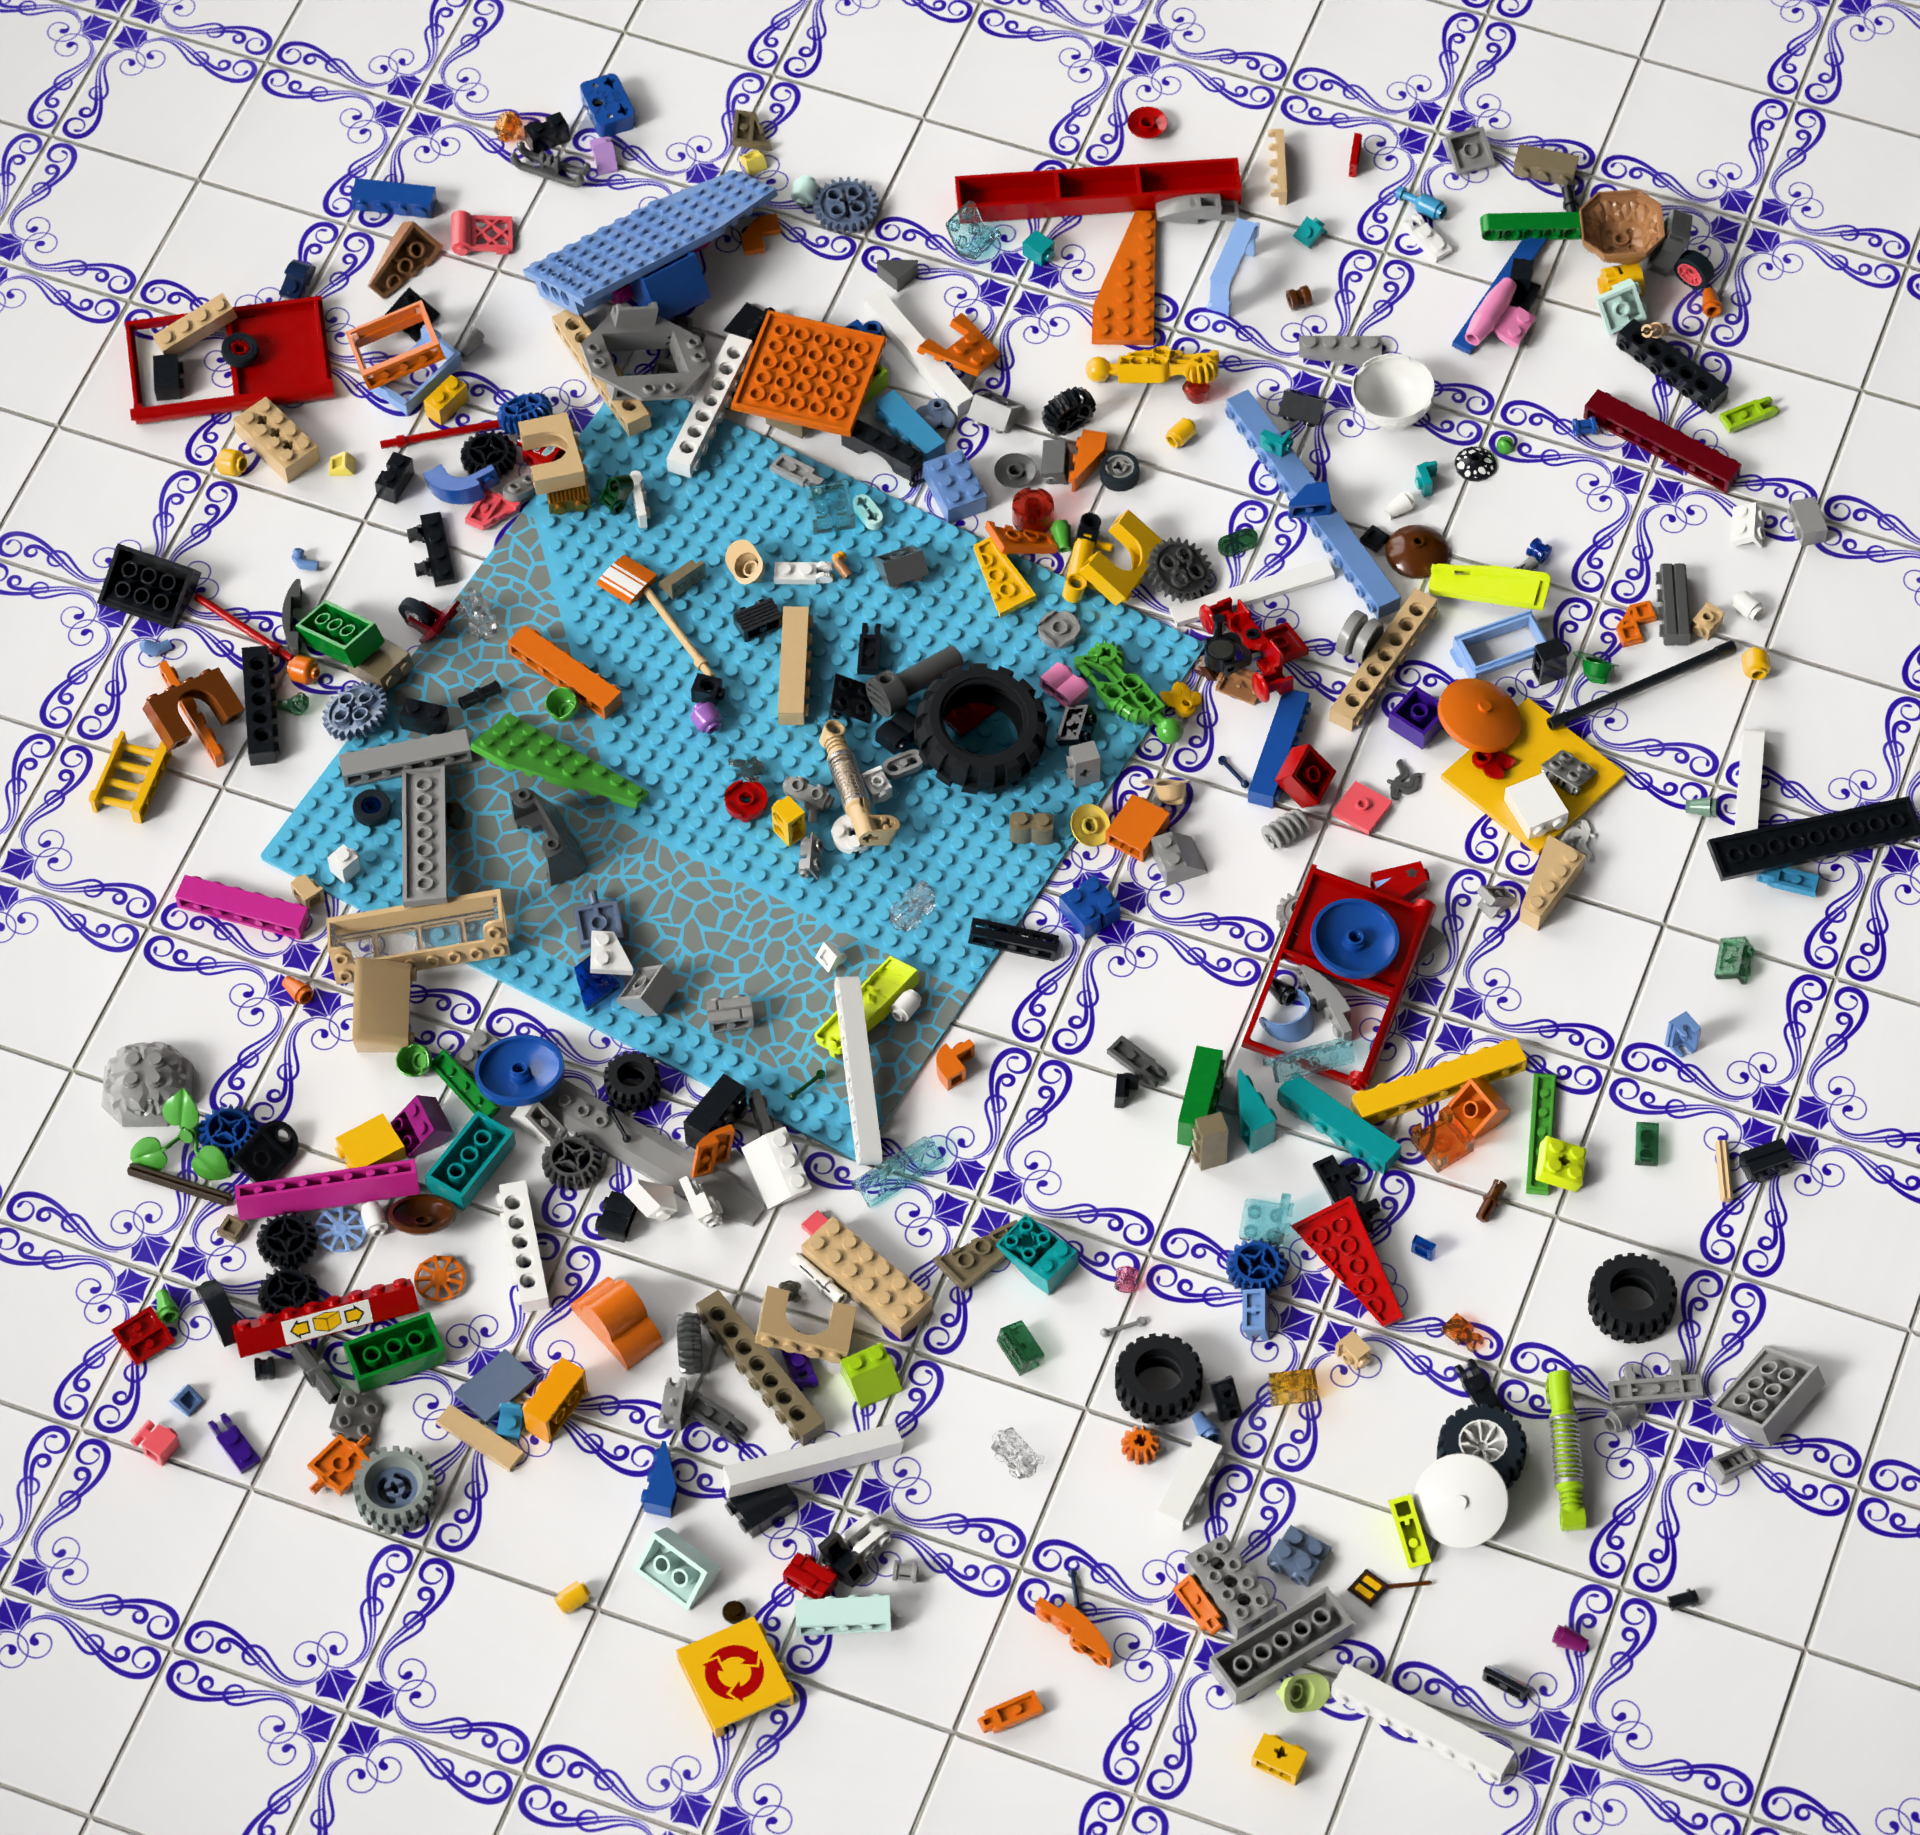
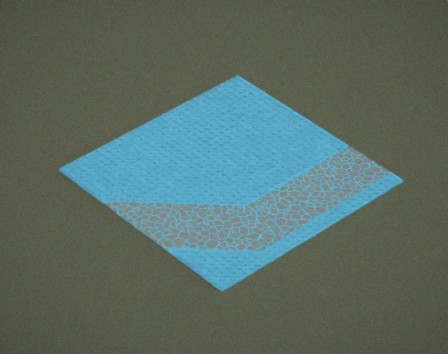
(688, 878)

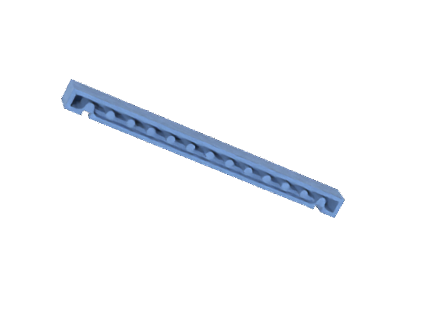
(1330, 529)

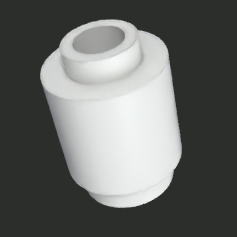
(1747, 605)
(905, 1005)
(374, 1218)

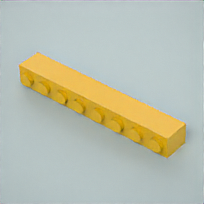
(1438, 1082)

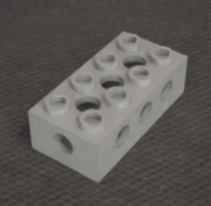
(1236, 1574)

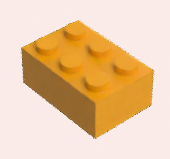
(554, 1400)

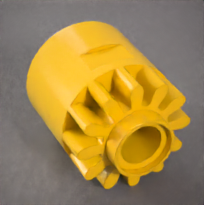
(1619, 273)

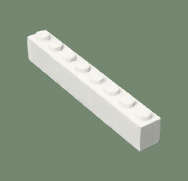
(1422, 1723)

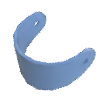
(1295, 1030)

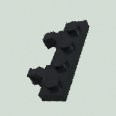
(439, 562)
(1337, 1183)

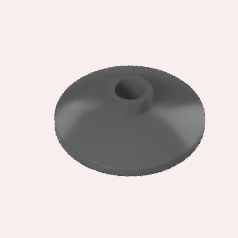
(1015, 464)

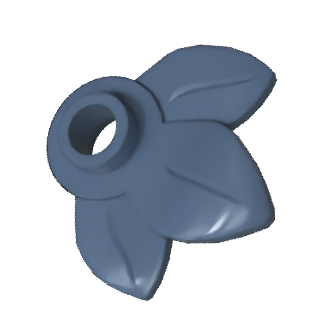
(937, 413)

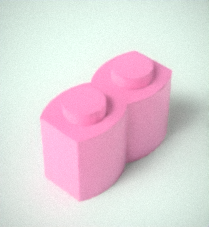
(1063, 685)

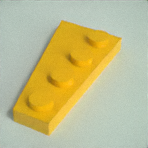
(1002, 578)

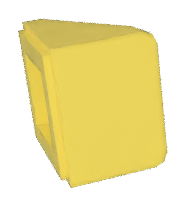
(753, 162)
(342, 465)

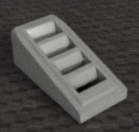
(1722, 1473)

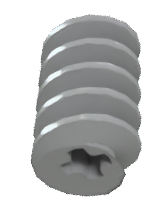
(1285, 827)

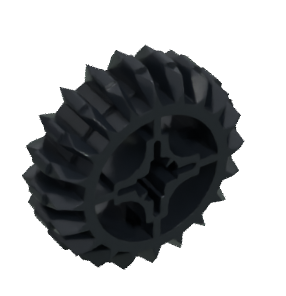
(1068, 411)
(487, 450)
(275, 1236)
(294, 1282)

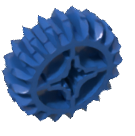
(522, 408)
(234, 1122)
(1251, 1257)

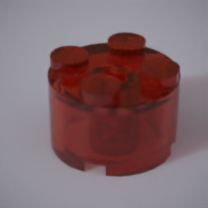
(1033, 510)

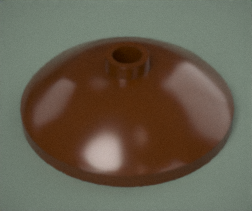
(1416, 559)
(422, 1214)

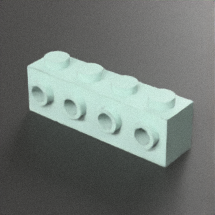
(843, 1615)

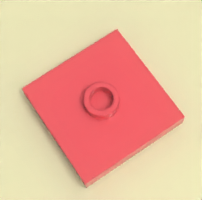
(1362, 807)

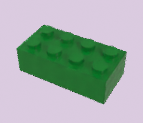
(340, 633)
(1201, 1091)
(395, 1352)

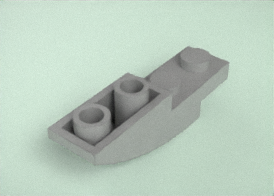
(1196, 206)
(1326, 998)

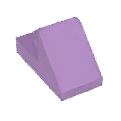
(604, 155)

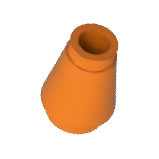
(1711, 304)
(298, 990)

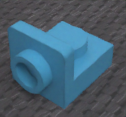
(510, 1420)

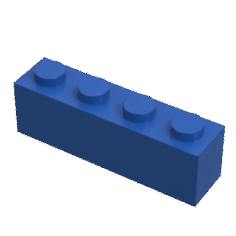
(393, 198)

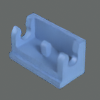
(1683, 1032)
(1256, 1313)

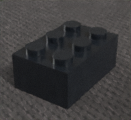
(719, 1107)

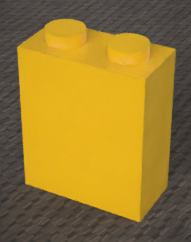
(370, 1144)

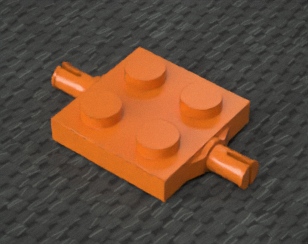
(337, 1464)

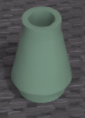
(1703, 806)

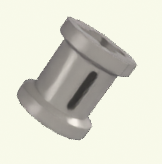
(905, 1571)

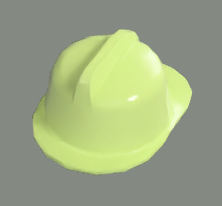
(1304, 1692)

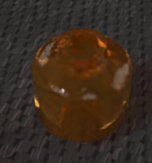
(508, 126)

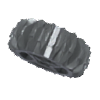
(565, 1171)
(689, 1343)

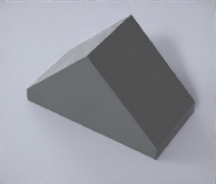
(897, 272)

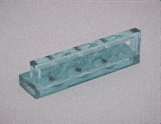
(1311, 1059)
(893, 1164)

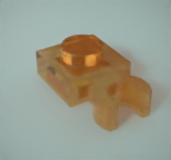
(1461, 1331)

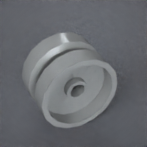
(1359, 636)

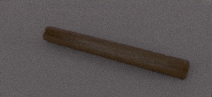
(179, 1184)

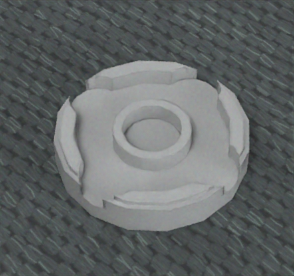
(1059, 629)

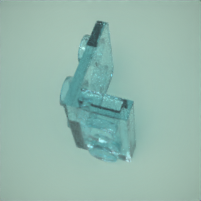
(969, 232)
(1266, 1220)

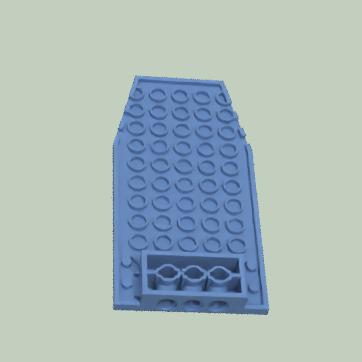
(648, 238)

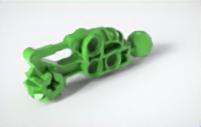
(1108, 661)

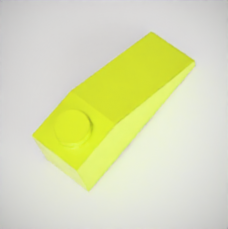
(1409, 1530)

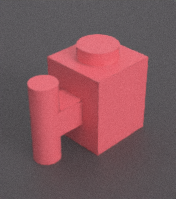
(158, 1444)

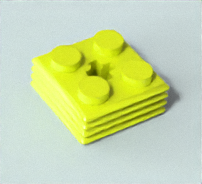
(1561, 1164)

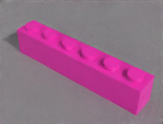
(242, 907)

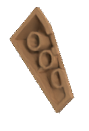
(404, 257)

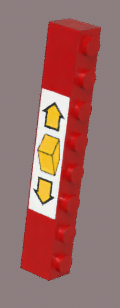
(325, 1317)

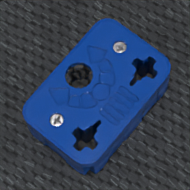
(607, 105)

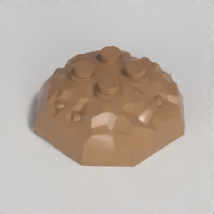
(1621, 226)

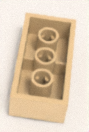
(276, 439)

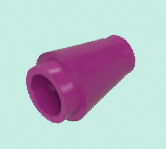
(1569, 1639)

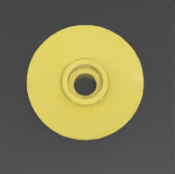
(1095, 819)

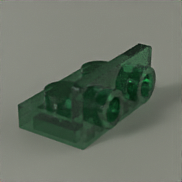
(1734, 959)

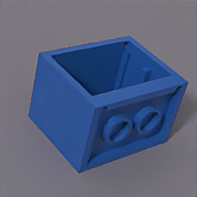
(673, 287)

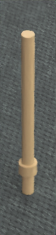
(699, 660)

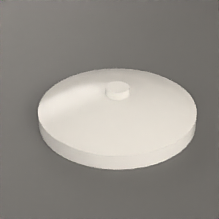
(1461, 1500)

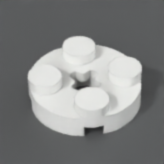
(841, 837)

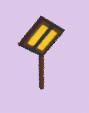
(1370, 1587)

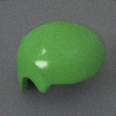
(562, 704)
(414, 1060)

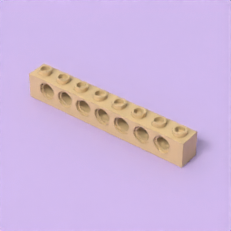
(629, 413)
(1342, 711)

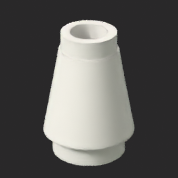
(1401, 504)

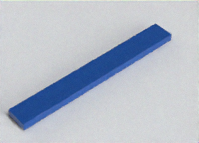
(1526, 249)

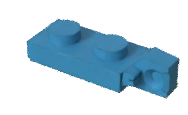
(1791, 880)

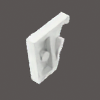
(608, 955)

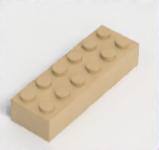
(867, 1278)

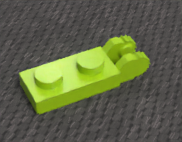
(1748, 414)

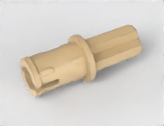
(1655, 330)

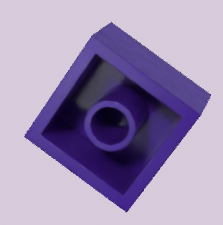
(1416, 717)

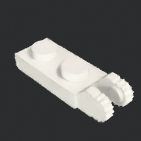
(1427, 238)
(639, 497)
(803, 572)

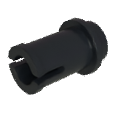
(1683, 1599)

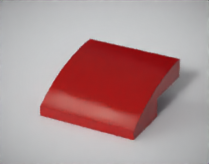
(143, 1335)

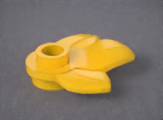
(1181, 699)

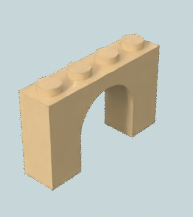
(558, 432)
(776, 1331)

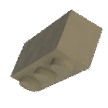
(1545, 165)
(1210, 1141)

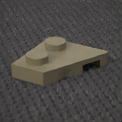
(748, 131)

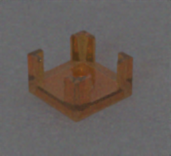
(1442, 1141)

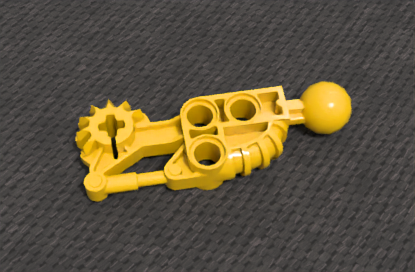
(1156, 366)

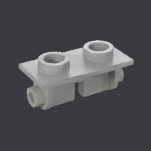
(811, 848)

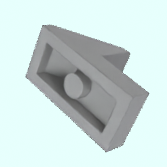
(1494, 900)

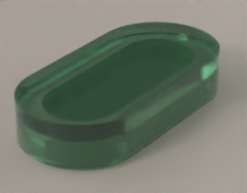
(1237, 542)

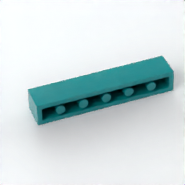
(1339, 1124)

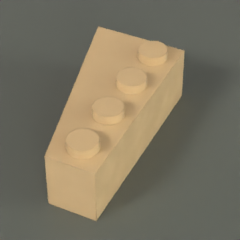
(1552, 878)

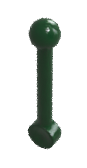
(820, 1074)

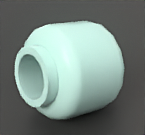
(804, 190)

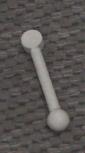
(1140, 1322)

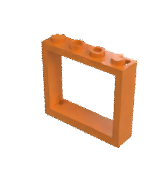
(400, 364)

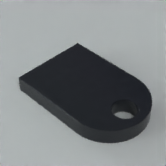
(265, 1154)

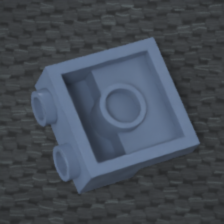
(1298, 1556)

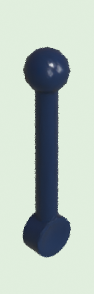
(1222, 760)
(1072, 1574)

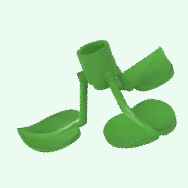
(182, 1111)

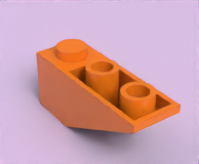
(1091, 451)

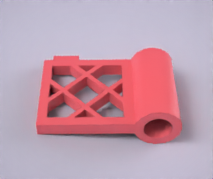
(464, 233)

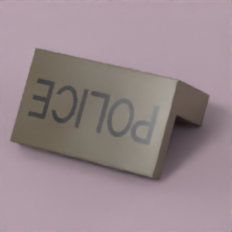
(683, 578)

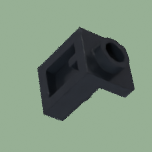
(1123, 1084)

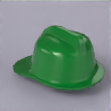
(1595, 668)

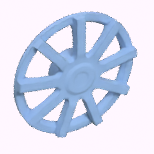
(340, 1229)

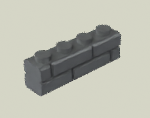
(1674, 604)

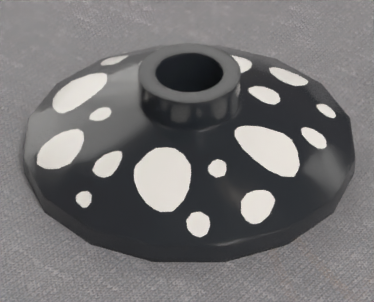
(1475, 470)

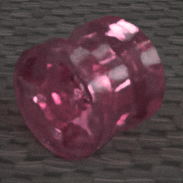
(1126, 1279)

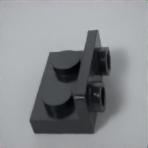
(1076, 725)

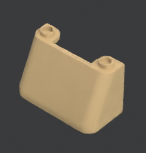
(382, 1005)

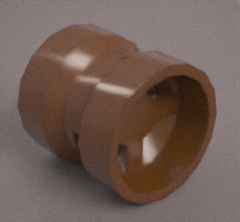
(1299, 297)

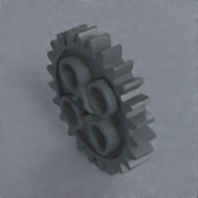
(1182, 564)

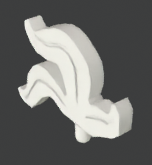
(1583, 834)

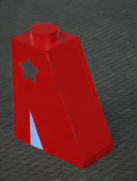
(1401, 881)

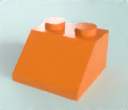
(1478, 1107)

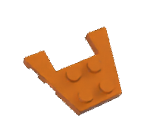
(969, 354)

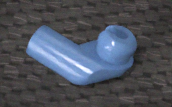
(154, 649)

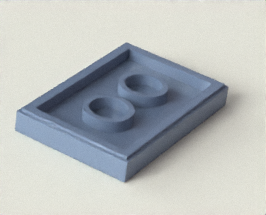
(494, 1384)

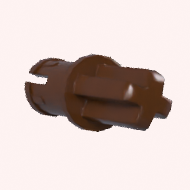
(1491, 1200)

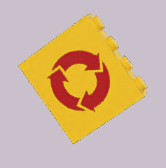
(734, 1674)

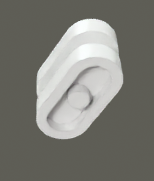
(877, 1537)

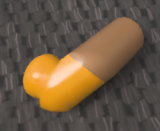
(839, 563)

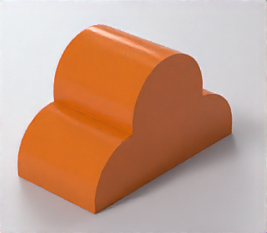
(618, 1320)

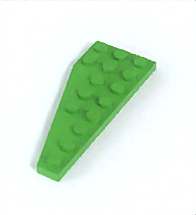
(523, 747)

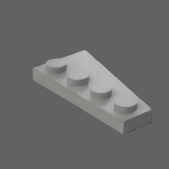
(1340, 349)

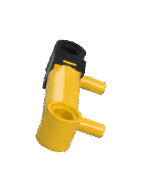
(1083, 548)

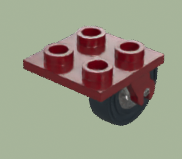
(423, 616)

